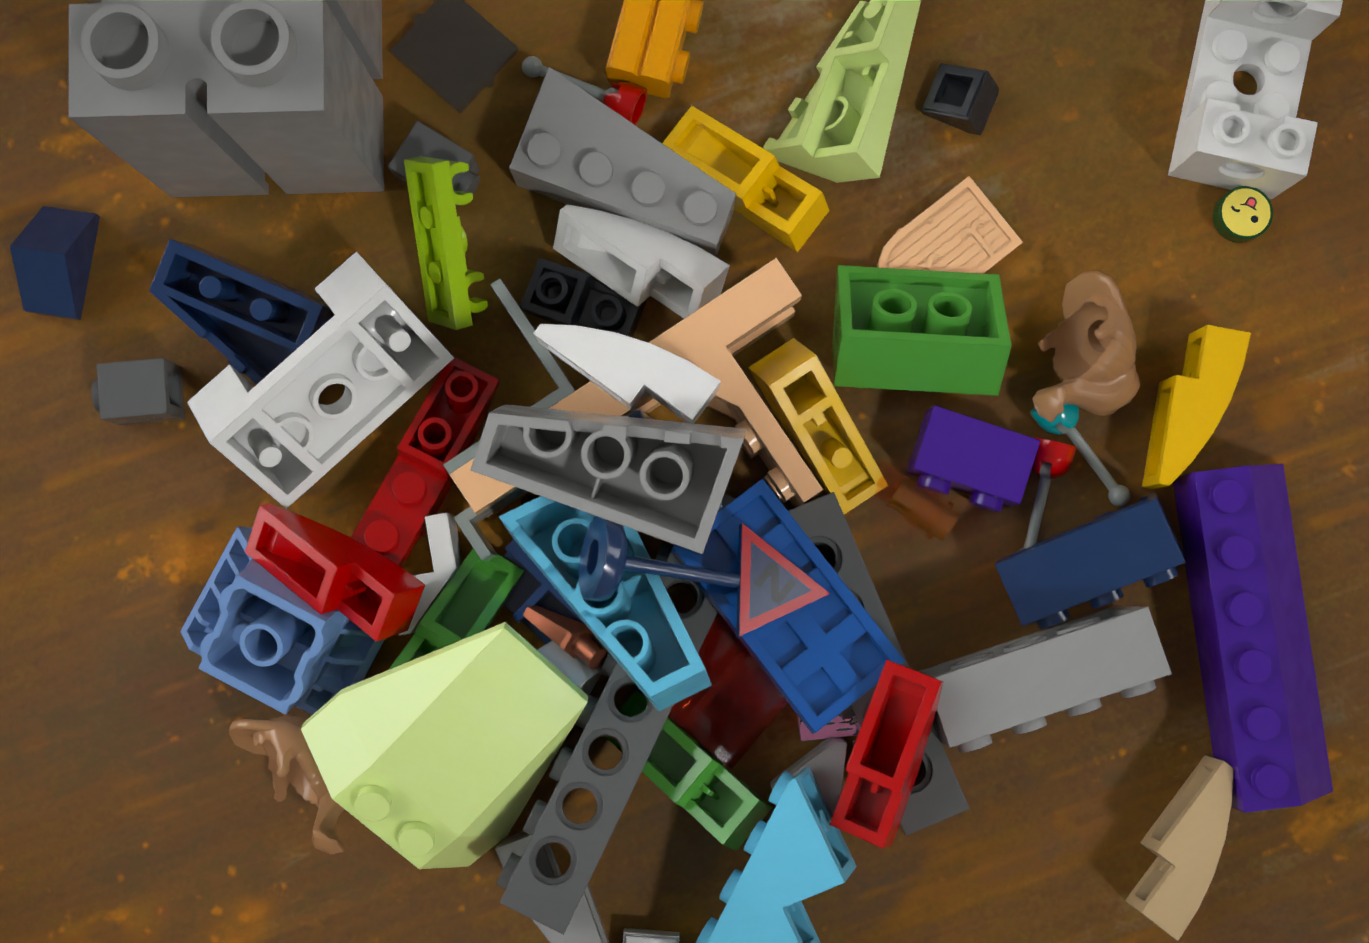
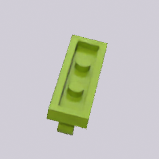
(442, 241)

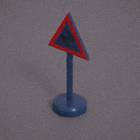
(765, 579)

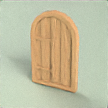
(952, 235)

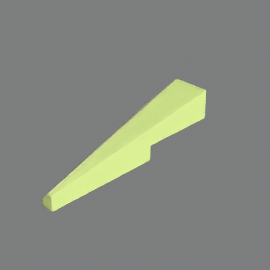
(851, 108)

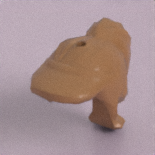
(1091, 351)
(294, 764)

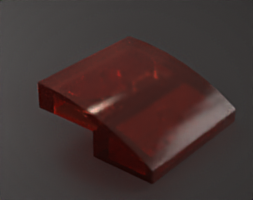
(738, 702)

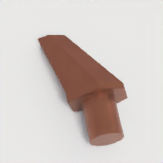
(569, 634)

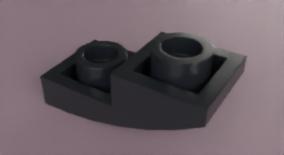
(576, 299)

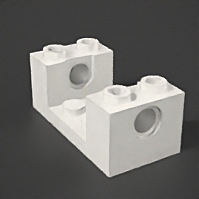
(1250, 138)
(279, 427)

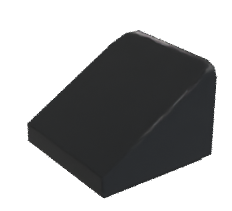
(961, 97)

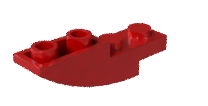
(418, 477)

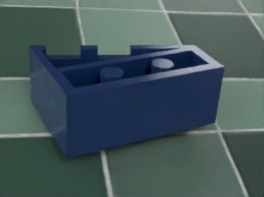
(236, 308)

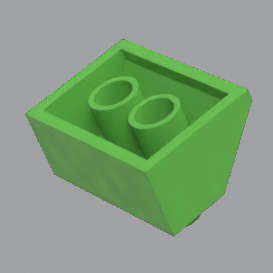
(919, 330)

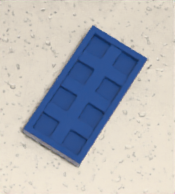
(817, 654)

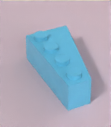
(635, 623)

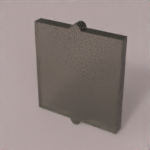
(454, 51)

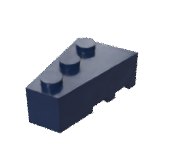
(1091, 563)

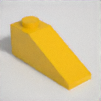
(818, 423)

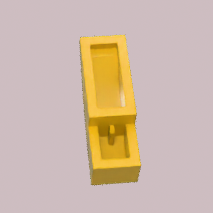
(763, 189)
(1193, 402)

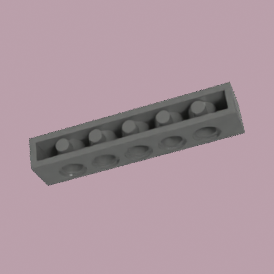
(936, 789)

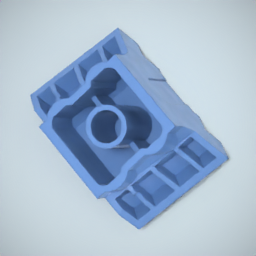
(270, 639)

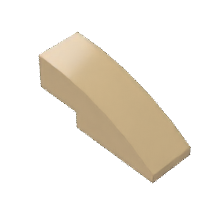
(1187, 848)

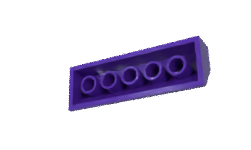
(1253, 635)

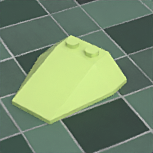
(446, 745)

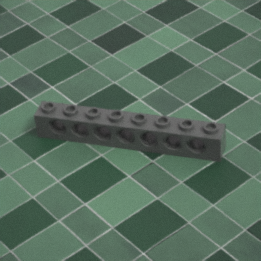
(555, 898)

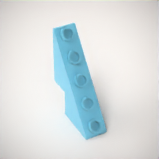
(788, 862)

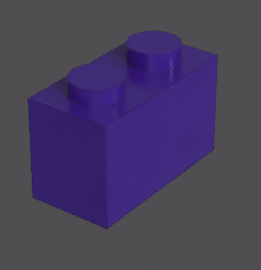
(972, 458)

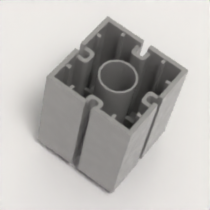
(233, 90)

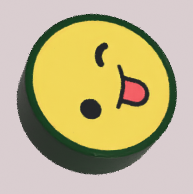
(1242, 214)

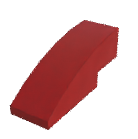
(334, 572)
(887, 754)

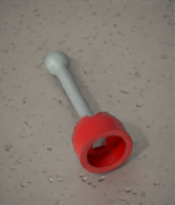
(623, 97)
(1051, 462)

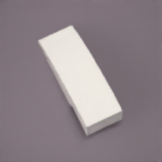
(639, 259)
(631, 367)

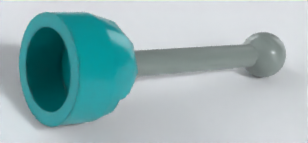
(1065, 424)

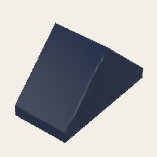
(55, 261)

